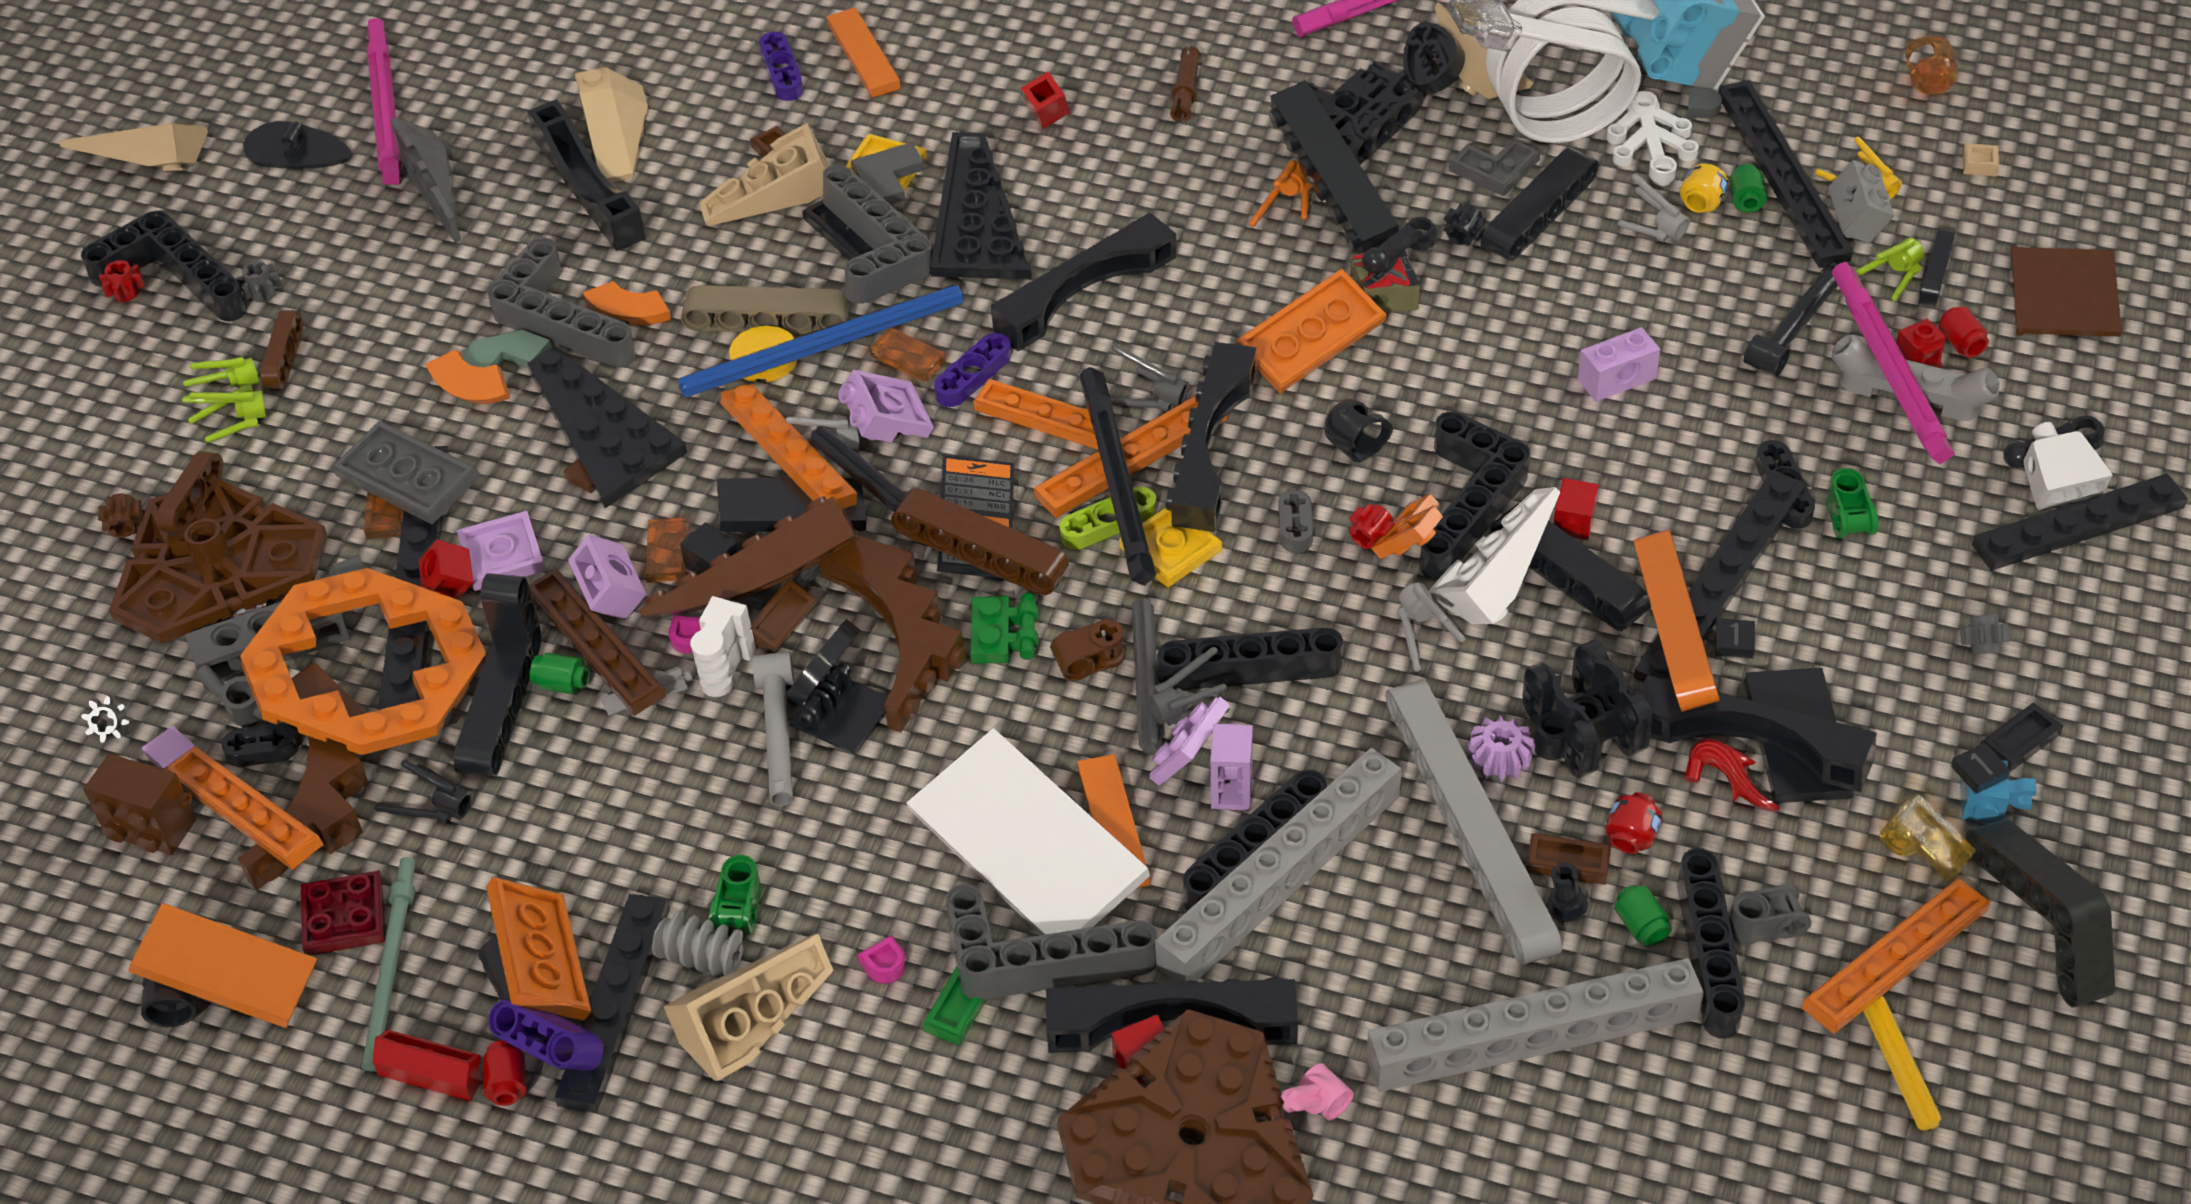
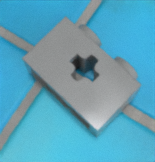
(1861, 201)

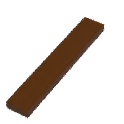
(596, 642)

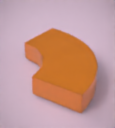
(627, 306)
(468, 382)

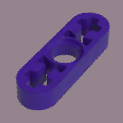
(779, 75)
(968, 383)

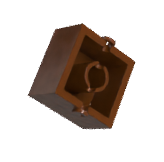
(140, 804)

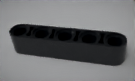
(1539, 204)
(1586, 577)
(1254, 658)
(1256, 827)
(1707, 957)

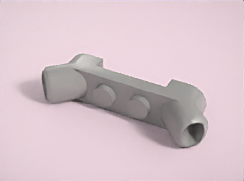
(1957, 393)

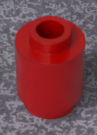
(1964, 331)
(504, 1073)

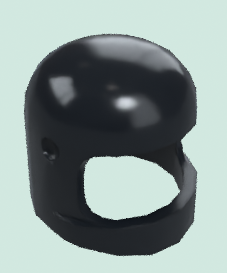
(1345, 426)

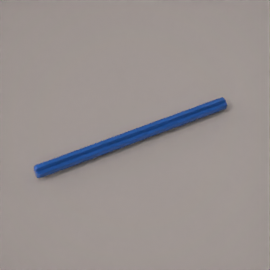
(819, 341)

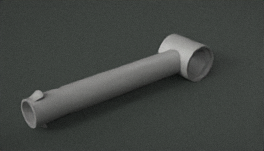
(773, 674)

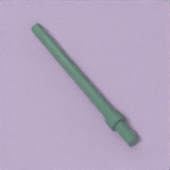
(401, 898)

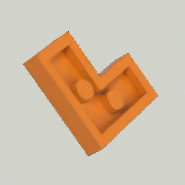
(1411, 527)

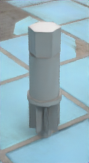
(671, 680)

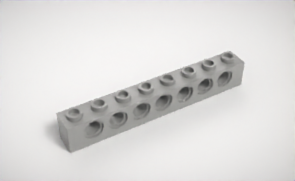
(1278, 868)
(1533, 1024)

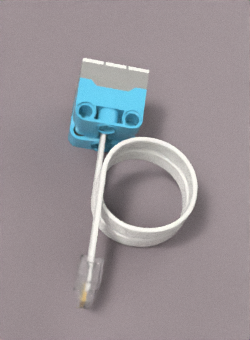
(1676, 42)

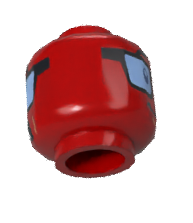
(1633, 823)

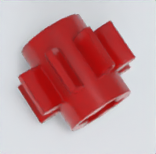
(121, 281)
(1370, 525)

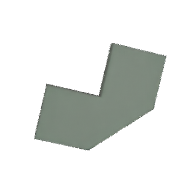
(516, 347)

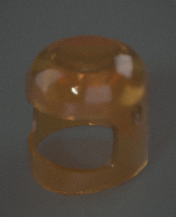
(1936, 73)

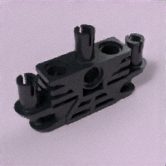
(1370, 107)

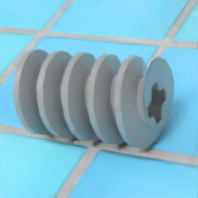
(698, 946)

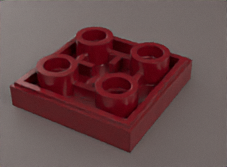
(342, 913)

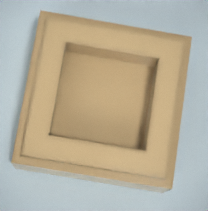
(1980, 159)

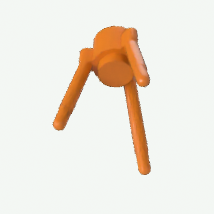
(1290, 183)

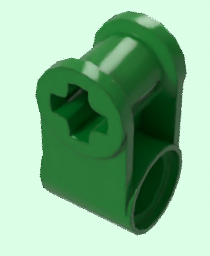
(1850, 504)
(735, 901)

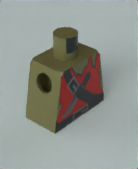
(1394, 288)

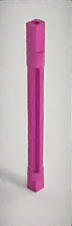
(1333, 14)
(382, 102)
(1893, 364)

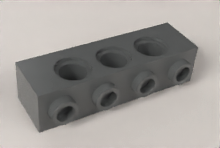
(225, 641)

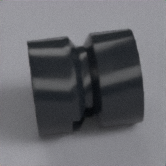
(166, 1005)

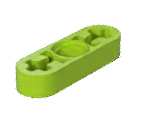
(1101, 530)

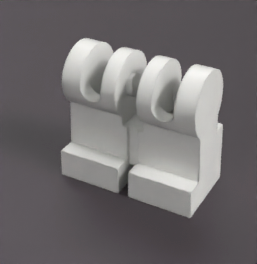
(721, 645)

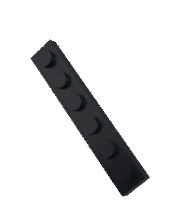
(2079, 521)
(614, 998)

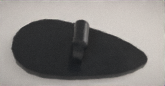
(294, 146)

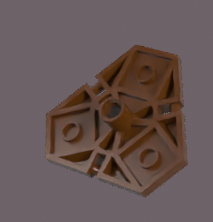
(222, 563)
(1204, 1086)

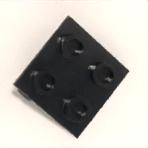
(841, 710)

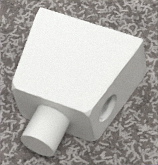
(2063, 468)

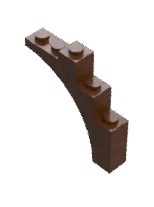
(927, 649)
(328, 781)

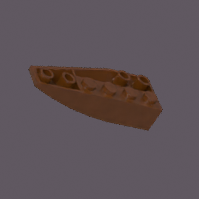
(762, 561)

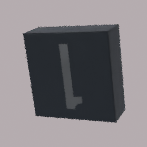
(1734, 638)
(1980, 768)

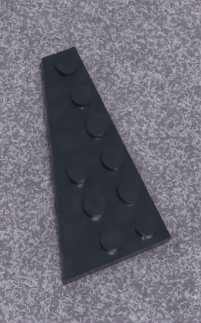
(975, 220)
(605, 430)

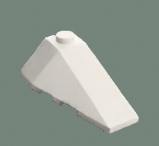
(1492, 576)

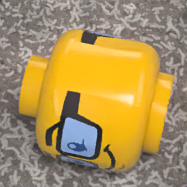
(1704, 188)

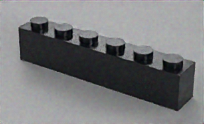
(1332, 167)

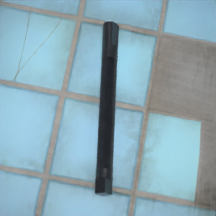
(1117, 475)

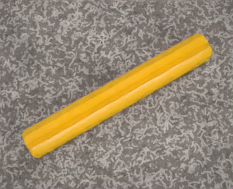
(1902, 1065)

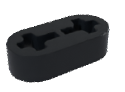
(260, 745)

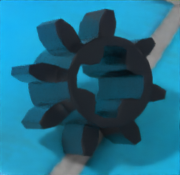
(1464, 224)

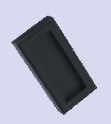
(2023, 735)

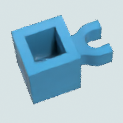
(1992, 803)

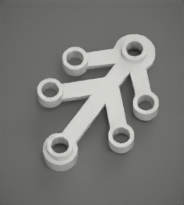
(1647, 110)

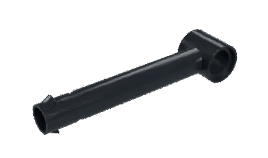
(1773, 352)

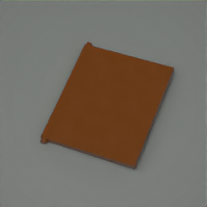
(2065, 291)

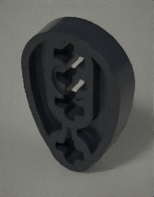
(1427, 41)
(823, 662)

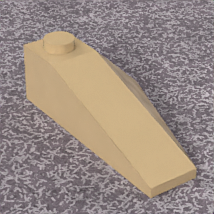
(1474, 71)
(614, 119)
(153, 146)
(780, 180)
(737, 1013)

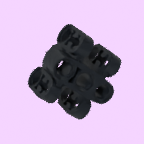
(1579, 724)

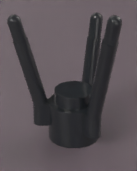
(447, 797)

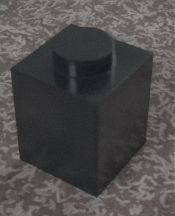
(705, 545)

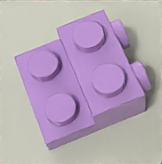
(884, 406)

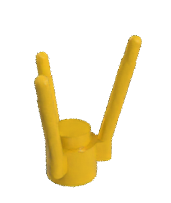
(1890, 181)

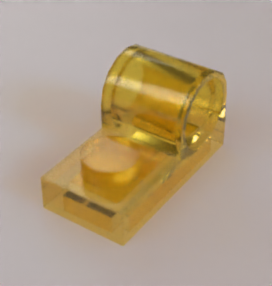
(1923, 830)

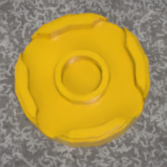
(759, 339)

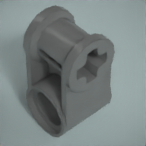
(1768, 915)

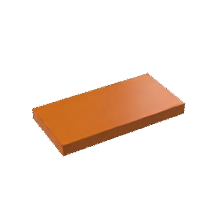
(1312, 330)
(538, 949)
(223, 965)

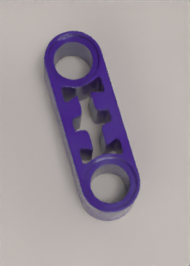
(546, 1036)

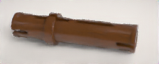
(1184, 90)

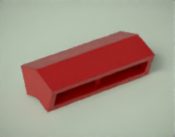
(427, 1064)

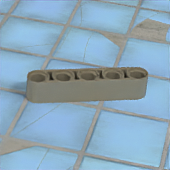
(749, 307)

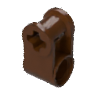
(1086, 652)

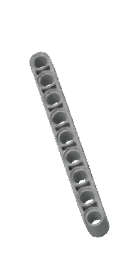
(1473, 823)

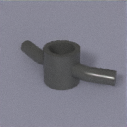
(232, 694)

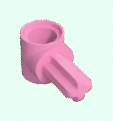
(1318, 1093)

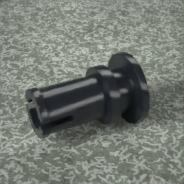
(1566, 897)

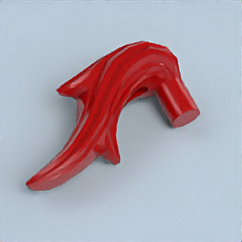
(1732, 765)

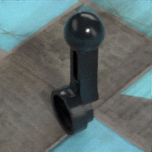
(1376, 259)
(2016, 451)

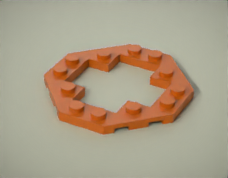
(325, 714)

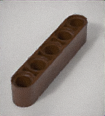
(980, 541)

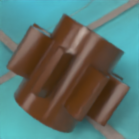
(120, 515)

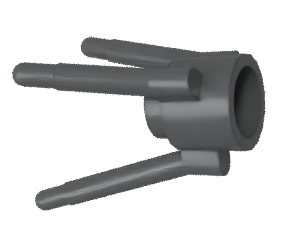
(1168, 386)
(1169, 704)

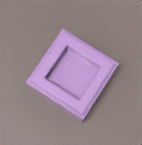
(167, 748)

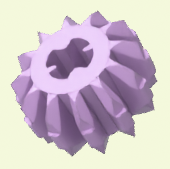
(1501, 748)

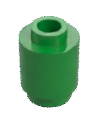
(1748, 188)
(559, 673)
(1643, 915)

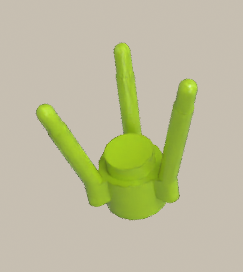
(1901, 258)
(239, 372)
(247, 405)

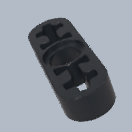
(1937, 267)
(1788, 467)

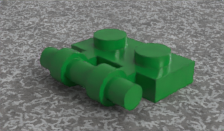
(991, 628)

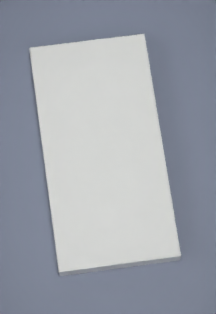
(1027, 838)

